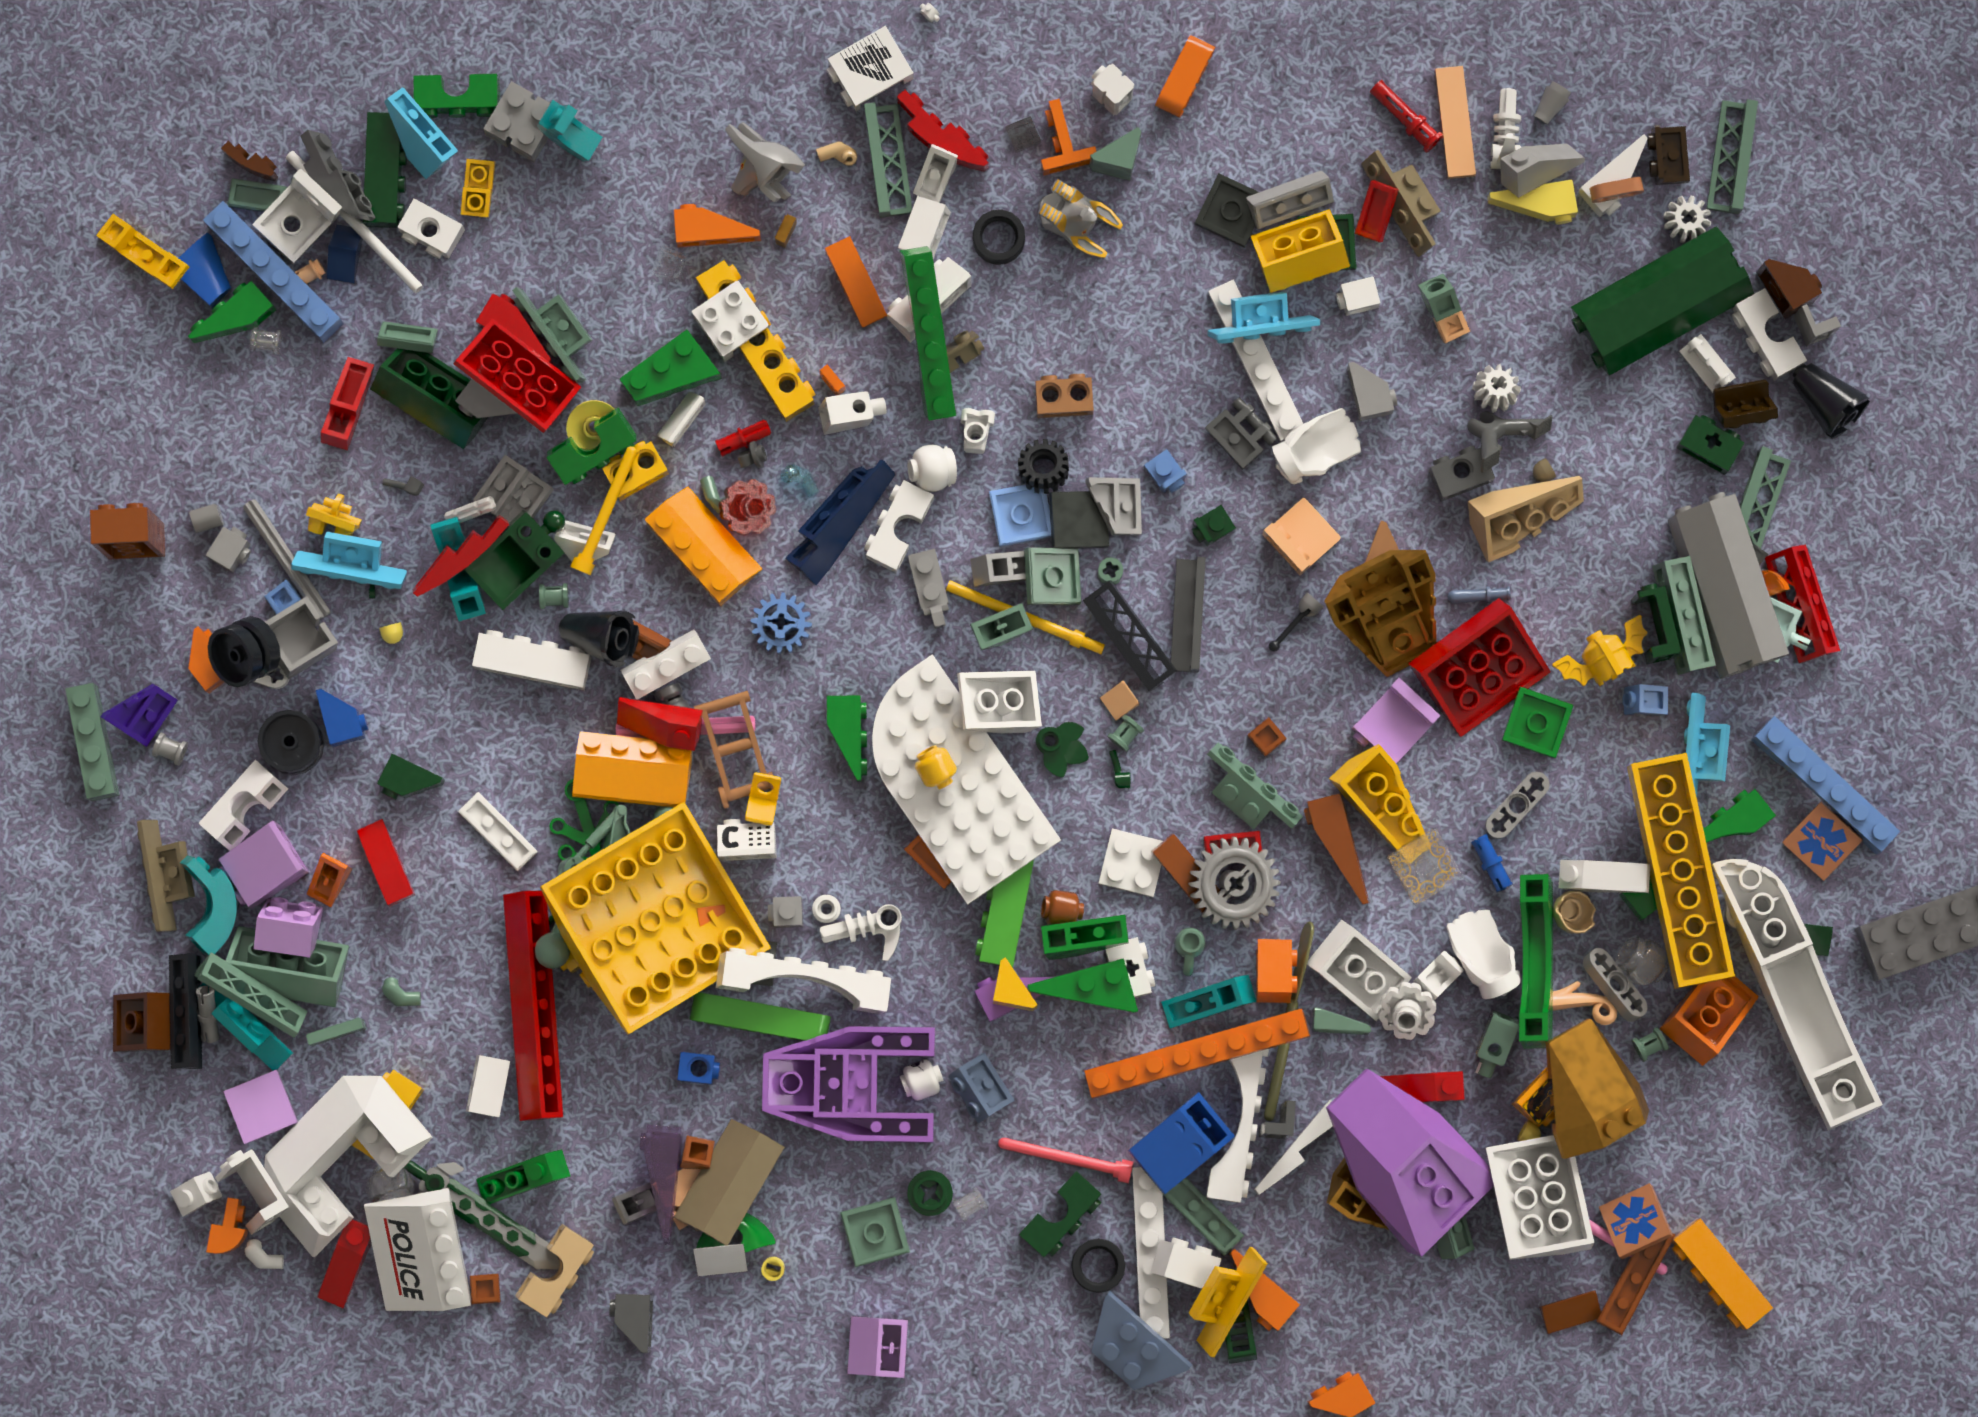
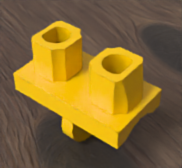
(322, 515)

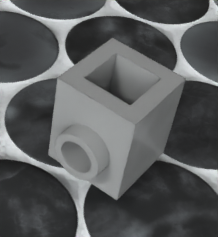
(230, 549)
(786, 912)

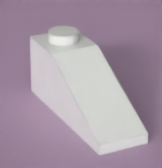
(1618, 169)
(1604, 876)

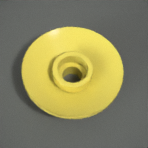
(579, 421)

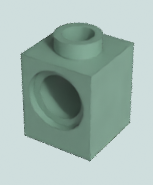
(1439, 297)

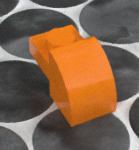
(228, 1236)

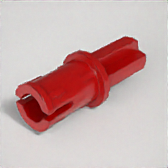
(743, 437)

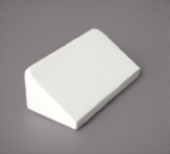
(681, 418)

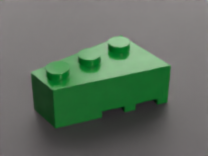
(670, 370)

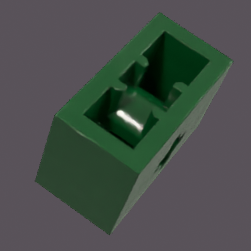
(1695, 444)

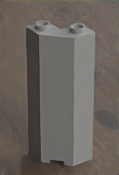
(1729, 584)

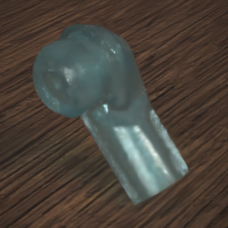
(800, 475)

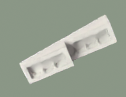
(1292, 1157)

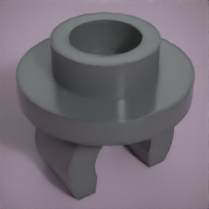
(755, 454)

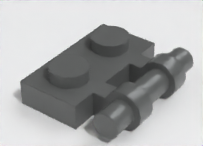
(1235, 439)

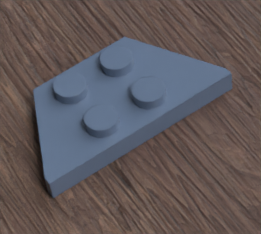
(1134, 1347)

